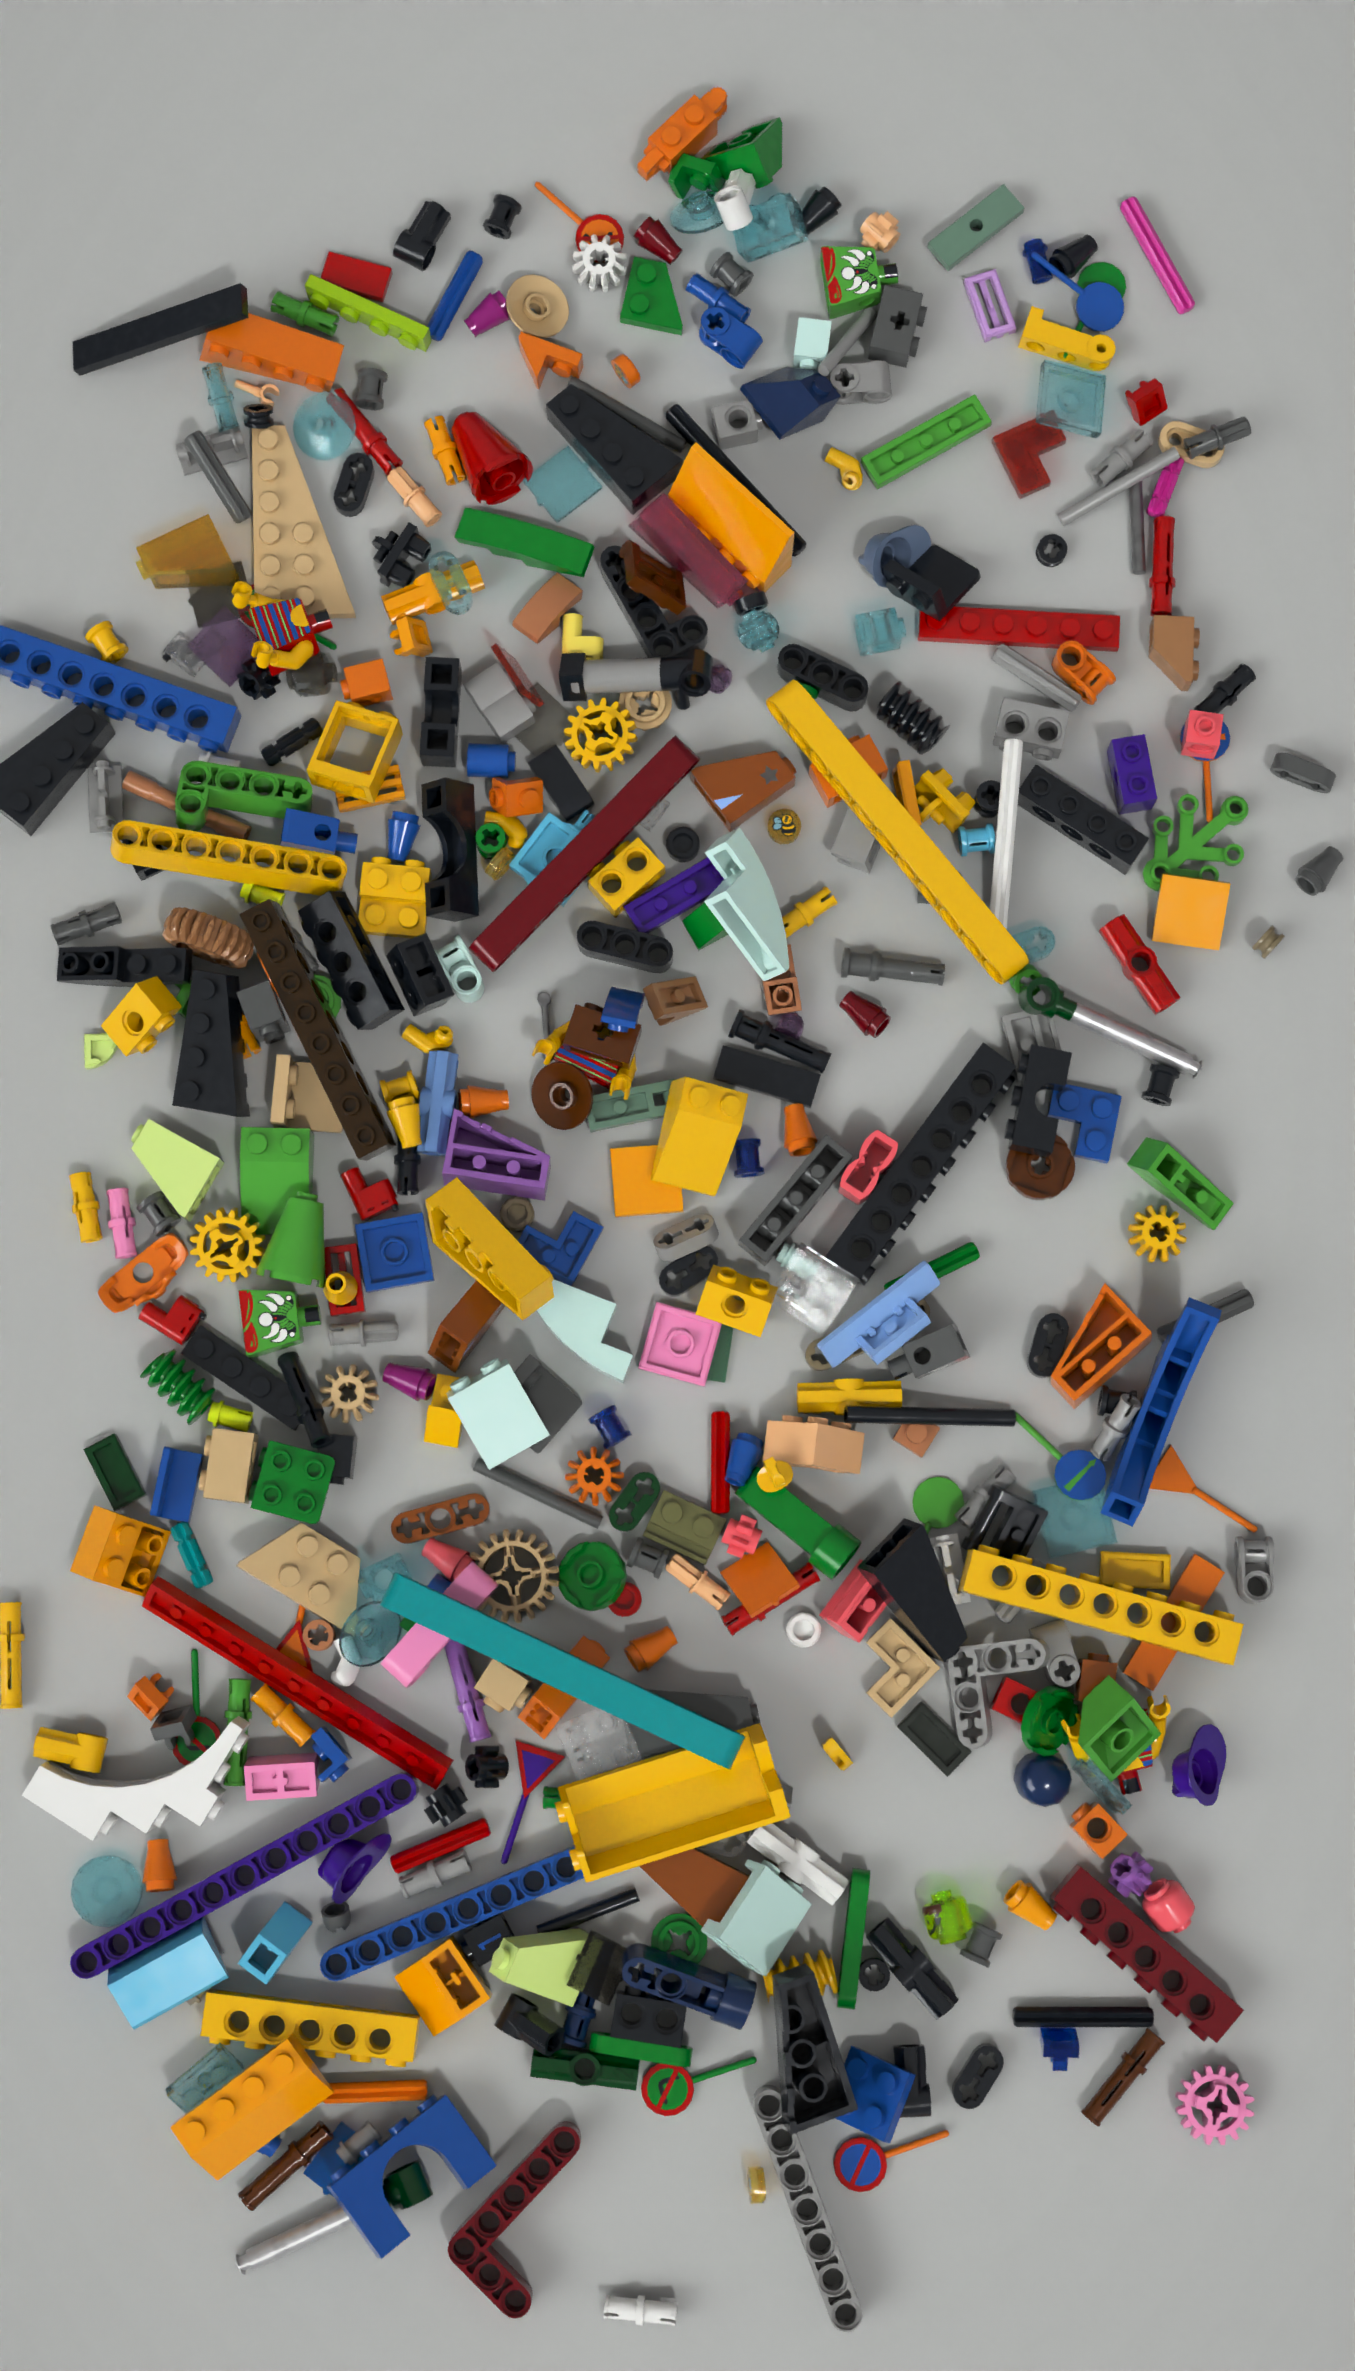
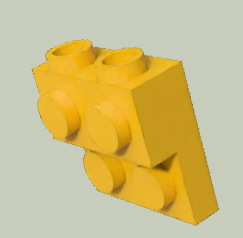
(393, 898)

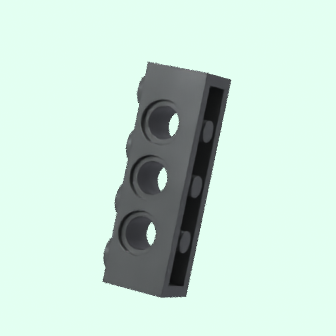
(795, 1200)

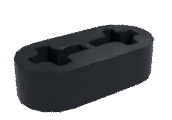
(361, 486)
(683, 1264)
(1039, 1343)
(985, 2080)

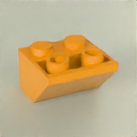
(120, 1551)
(443, 1986)

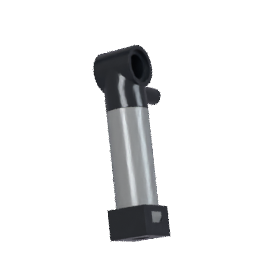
(685, 675)

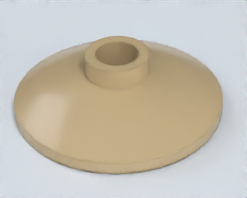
(544, 298)

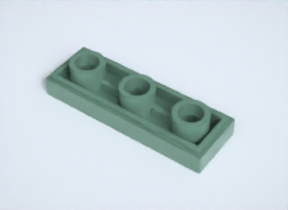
(988, 216)

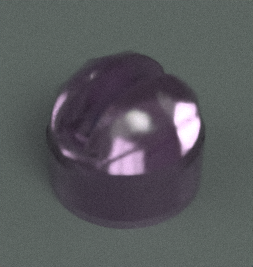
(724, 675)
(791, 1025)

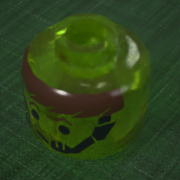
(947, 1917)

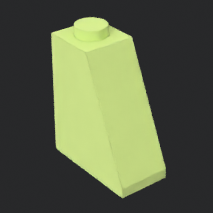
(176, 1166)
(541, 1962)

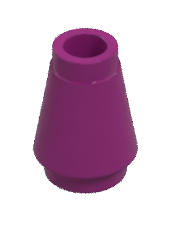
(488, 314)
(410, 1380)

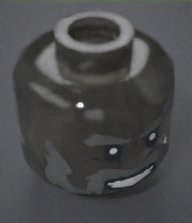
(313, 677)

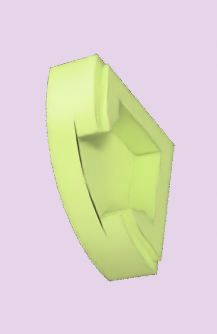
(98, 1050)

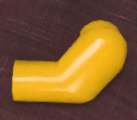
(848, 466)

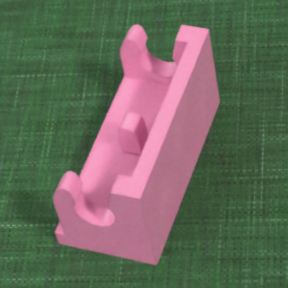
(281, 1776)

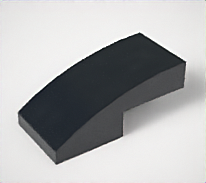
(561, 783)

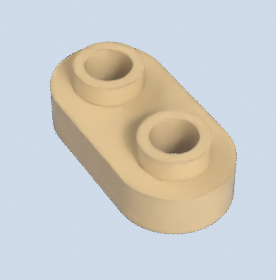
(1181, 431)

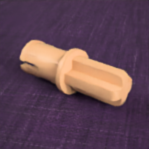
(414, 496)
(697, 1581)

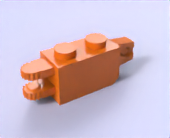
(683, 132)

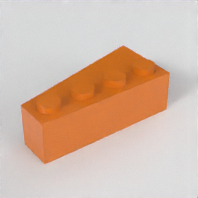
(274, 352)

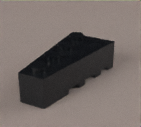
(50, 765)

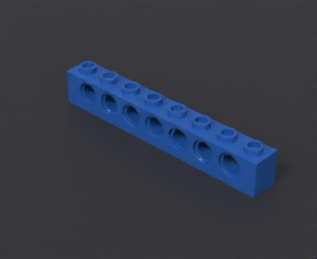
(64, 662)

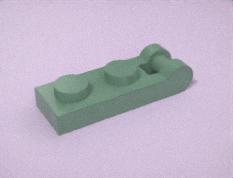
(615, 1112)

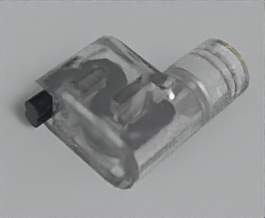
(182, 656)

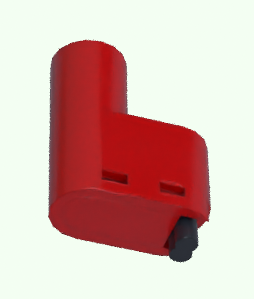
(369, 1200)
(176, 1323)

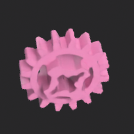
(1229, 2108)

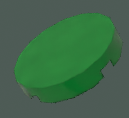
(592, 1576)
(1043, 1717)

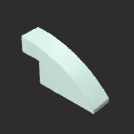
(748, 905)
(581, 1326)

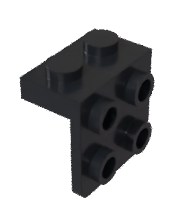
(932, 582)

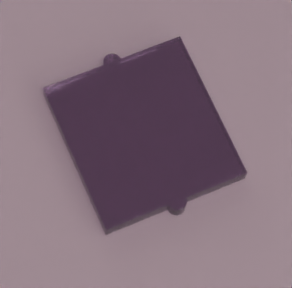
(224, 645)

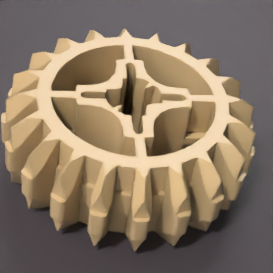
(543, 1571)

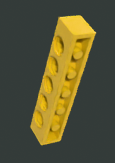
(401, 2026)

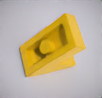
(442, 1421)

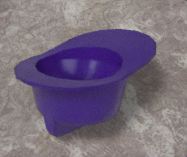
(1201, 1767)
(350, 1863)

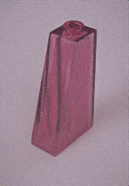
(689, 551)

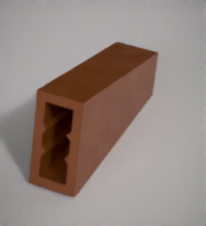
(698, 1883)

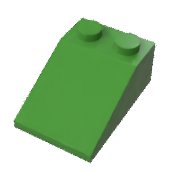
(272, 1169)

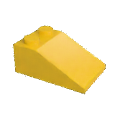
(698, 1135)

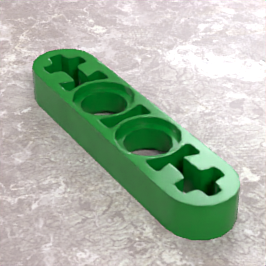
(853, 1938)

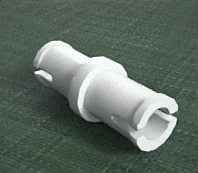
(640, 2310)

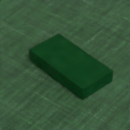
(115, 1472)

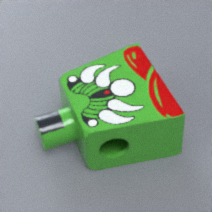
(853, 278)
(274, 1320)

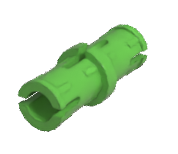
(304, 313)

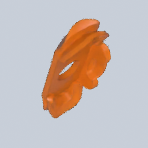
(124, 1290)

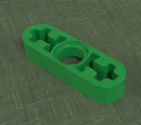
(602, 2043)

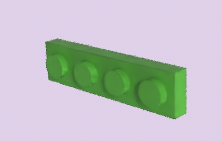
(926, 441)

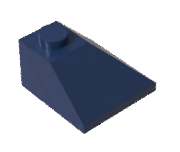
(791, 399)

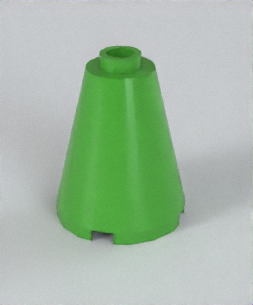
(297, 1243)

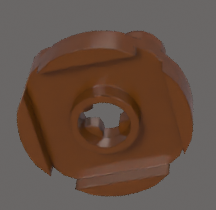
(1048, 1184)

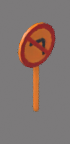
(596, 224)

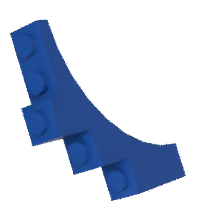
(1160, 1403)

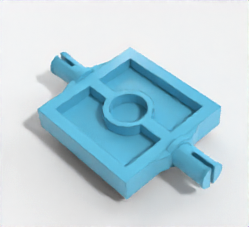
(545, 844)

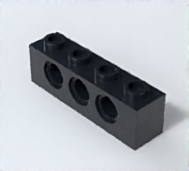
(1081, 819)
(351, 939)

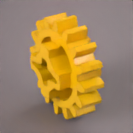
(594, 747)
(221, 1233)

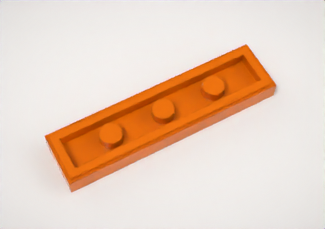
(1193, 1586)

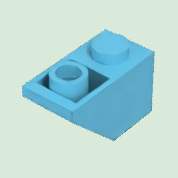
(275, 1943)

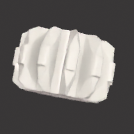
(599, 251)

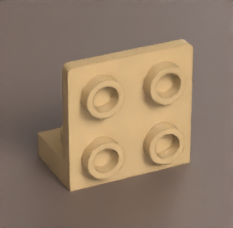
(300, 1098)

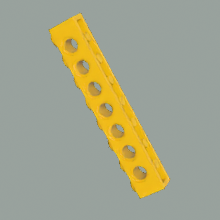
(1219, 1646)

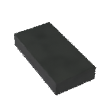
(934, 1738)

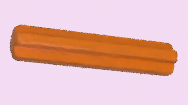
(378, 2091)

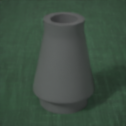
(1317, 873)

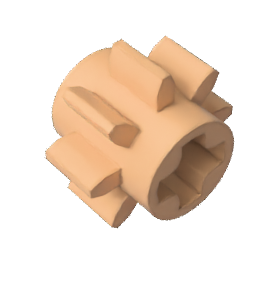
(880, 231)

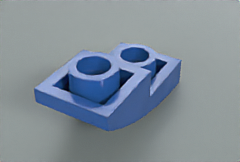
(622, 1009)

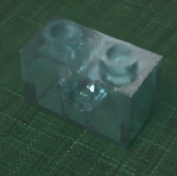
(774, 227)

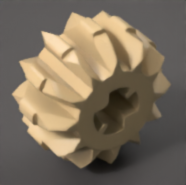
(361, 1391)

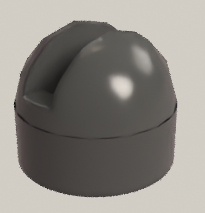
(336, 1916)

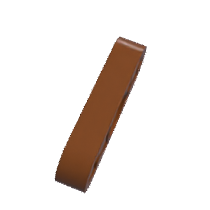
(417, 1534)

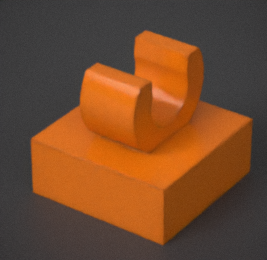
(148, 1697)

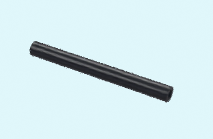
(929, 1416)

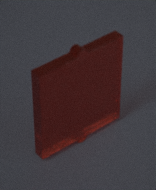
(517, 675)

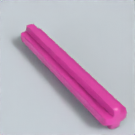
(1157, 255)

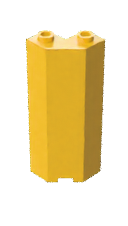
(669, 1806)

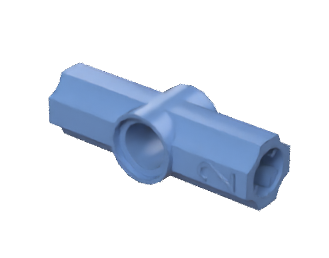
(438, 1102)

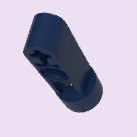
(726, 1997)

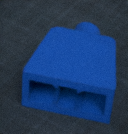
(302, 827)

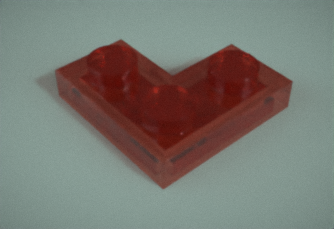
(1020, 454)

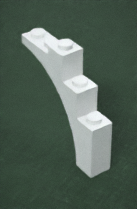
(91, 1802)

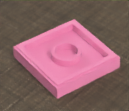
(680, 1344)

